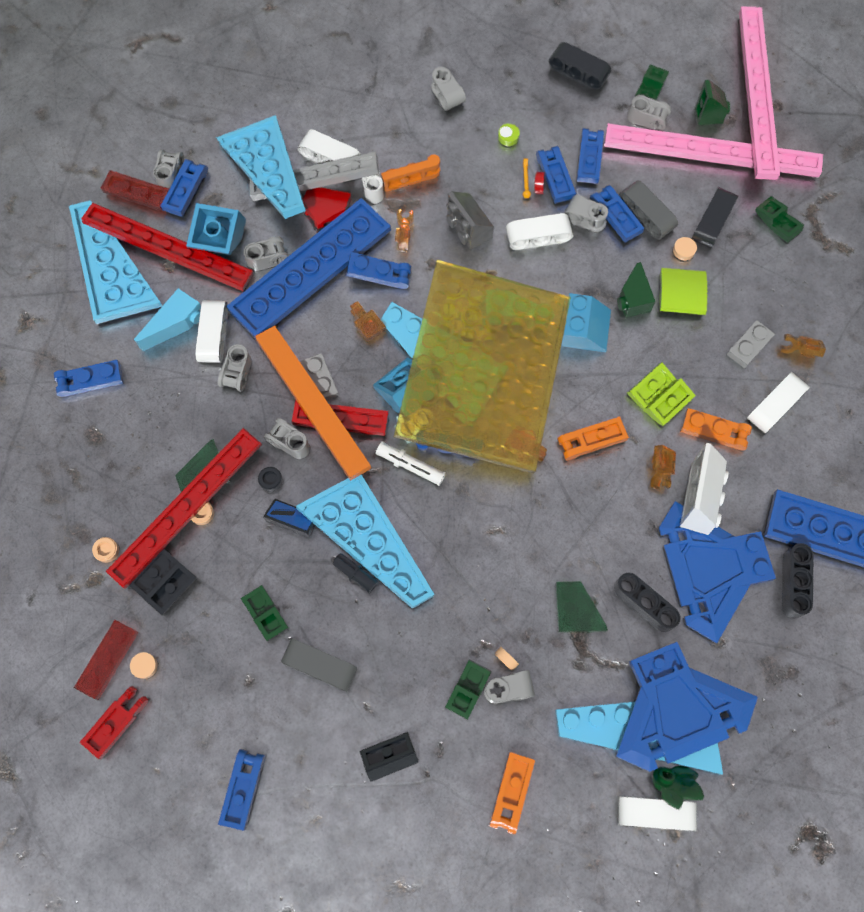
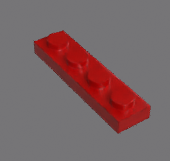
(353, 418)

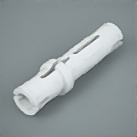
(410, 463)

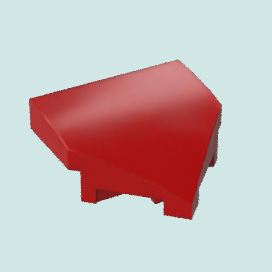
(325, 204)

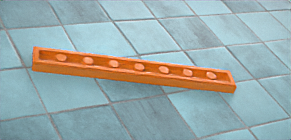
(313, 403)

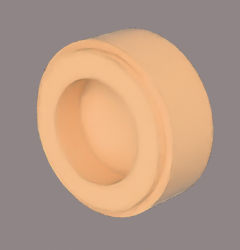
(684, 248)
(204, 516)
(105, 549)
(506, 658)
(143, 665)

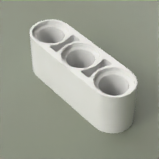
(324, 149)
(539, 231)
(212, 331)
(778, 402)
(656, 814)

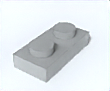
(750, 344)
(319, 373)

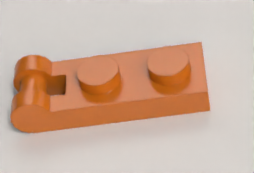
(411, 174)
(715, 429)
(593, 438)
(512, 792)

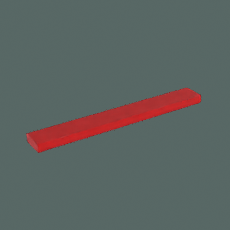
(167, 246)
(183, 508)

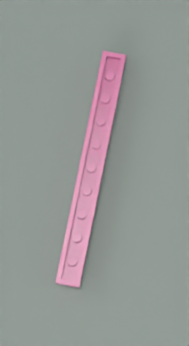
(759, 94)
(707, 149)

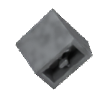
(468, 219)

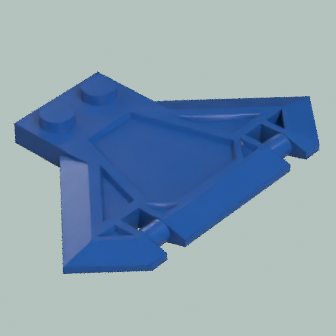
(713, 571)
(679, 710)

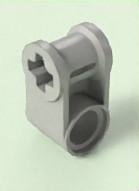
(447, 89)
(646, 112)
(167, 167)
(586, 212)
(267, 253)
(234, 372)
(285, 436)
(514, 687)

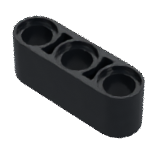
(580, 65)
(714, 217)
(790, 589)
(659, 604)

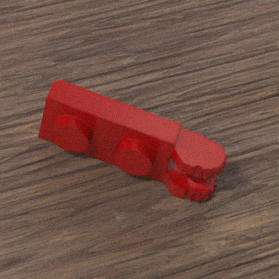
(113, 724)

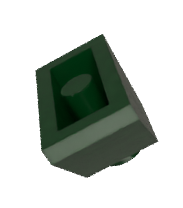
(711, 105)
(636, 294)

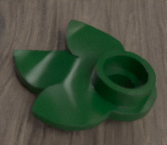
(677, 785)

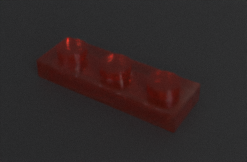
(134, 190)
(106, 660)

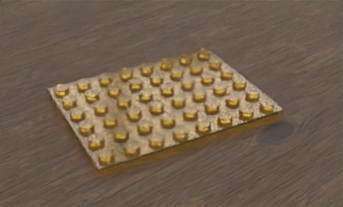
(483, 367)

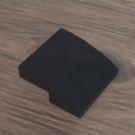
(162, 581)

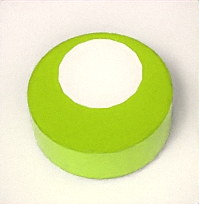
(508, 134)

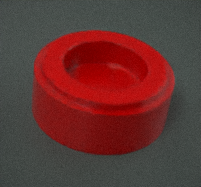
(539, 182)

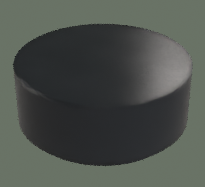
(270, 479)

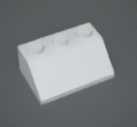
(704, 491)

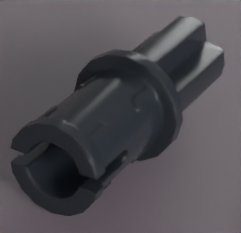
(355, 572)

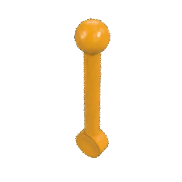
(526, 194)

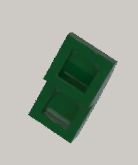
(652, 82)
(778, 220)
(264, 612)
(468, 689)

